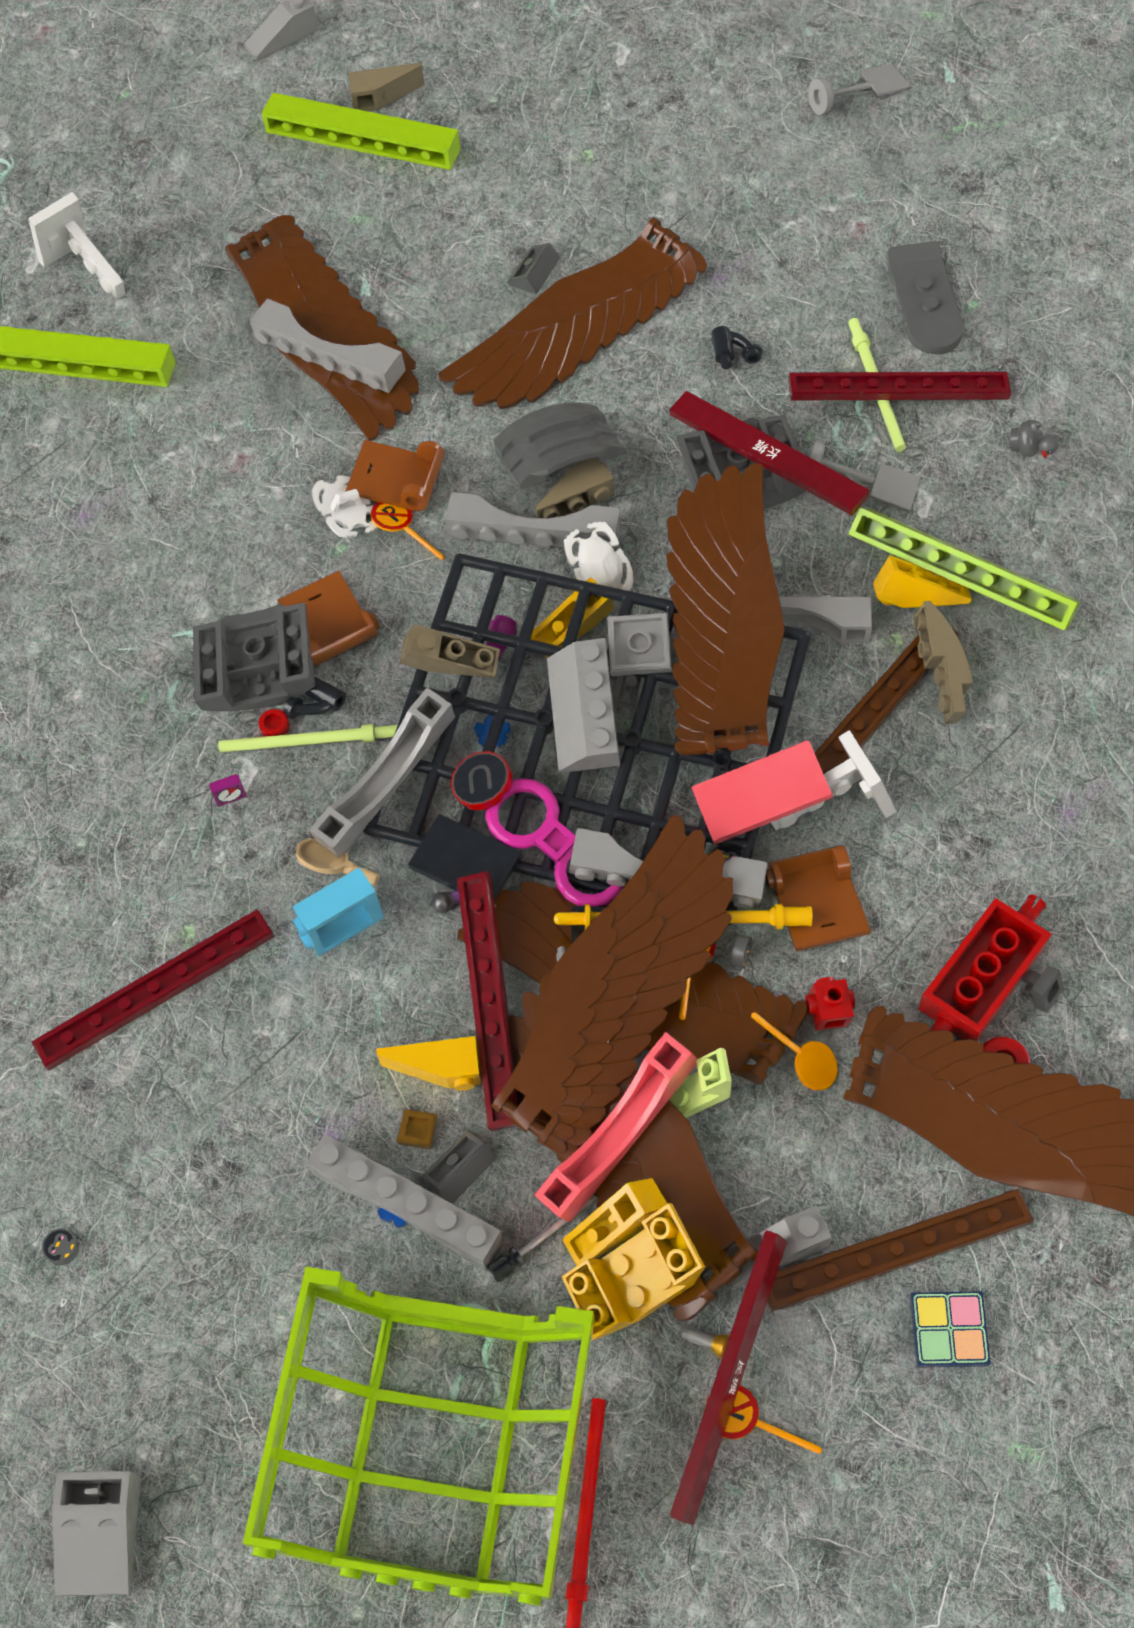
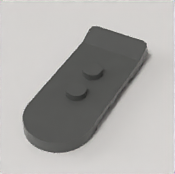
(925, 297)

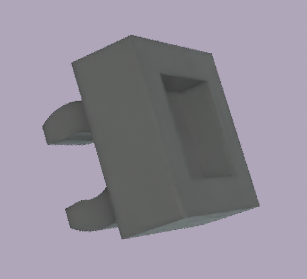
(1044, 987)

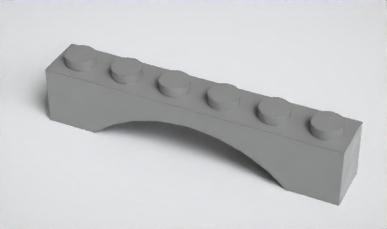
(370, 363)
(475, 518)
(838, 617)
(354, 810)
(601, 857)
(436, 1217)

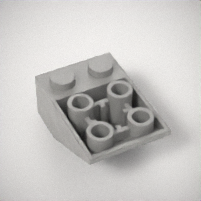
(94, 1532)

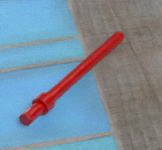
(577, 1590)

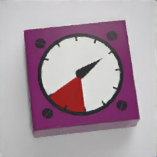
(227, 790)

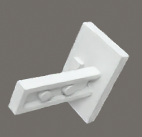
(60, 231)
(843, 776)

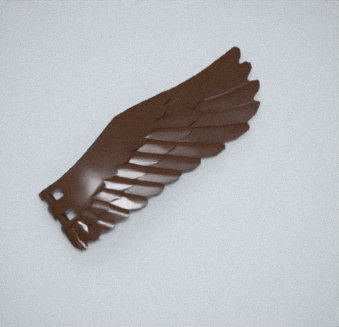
(298, 278)
(576, 319)
(727, 613)
(615, 989)
(999, 1114)
(679, 1169)

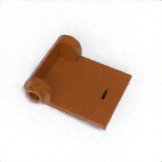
(397, 474)
(333, 617)
(825, 884)

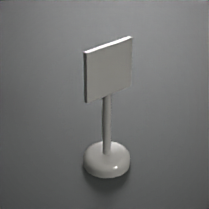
(882, 79)
(890, 485)

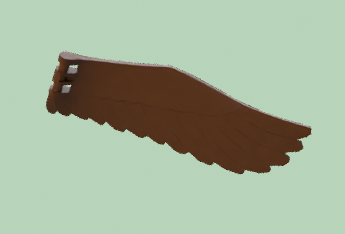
(716, 1006)

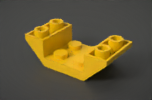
(636, 1274)

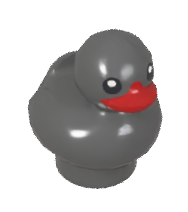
(1027, 440)

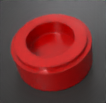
(273, 723)

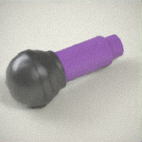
(444, 901)

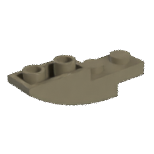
(944, 652)

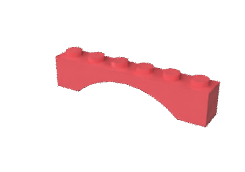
(587, 1168)

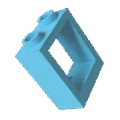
(337, 912)

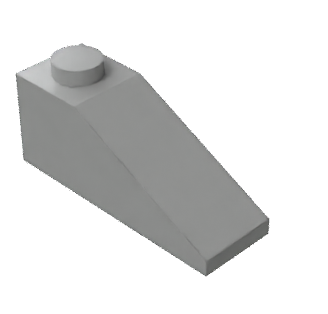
(283, 27)
(804, 1237)

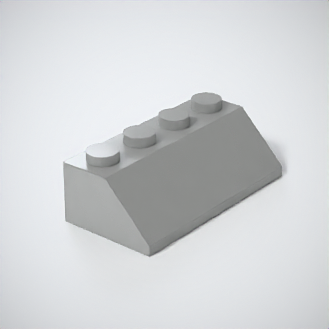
(583, 707)

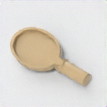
(321, 860)

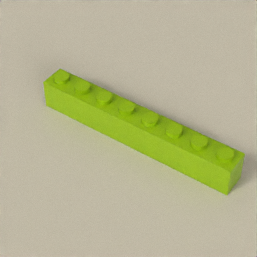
(361, 131)
(86, 356)
(965, 568)

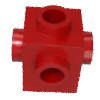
(830, 1003)

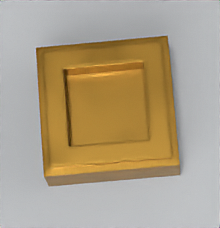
(417, 1129)

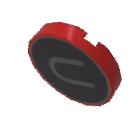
(481, 780)

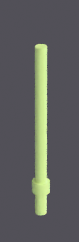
(861, 344)
(366, 733)

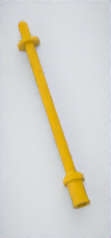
(776, 916)

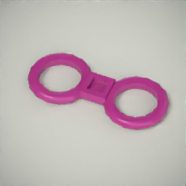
(551, 838)

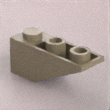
(382, 86)
(578, 488)
(447, 653)

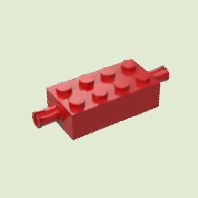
(985, 969)

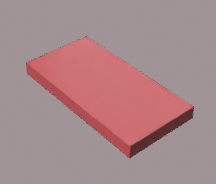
(762, 792)

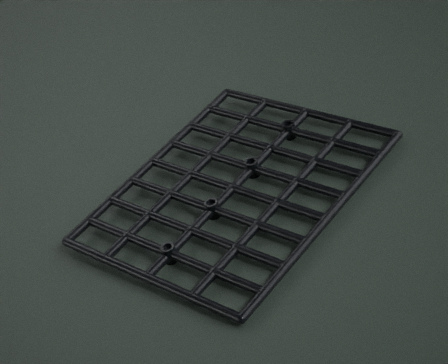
(543, 718)

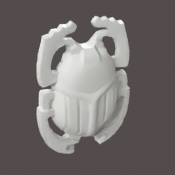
(343, 506)
(598, 559)

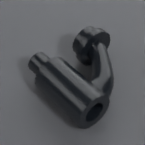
(723, 347)
(326, 695)

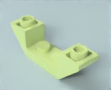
(706, 1086)

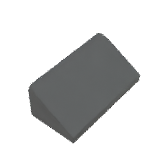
(534, 268)
(459, 1167)

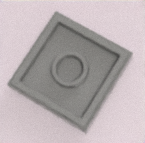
(639, 644)

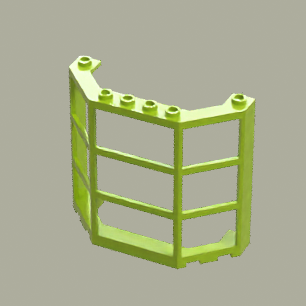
(331, 1286)

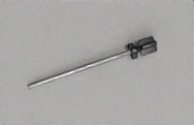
(502, 1266)

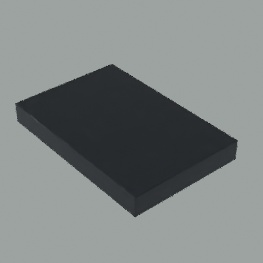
(459, 851)

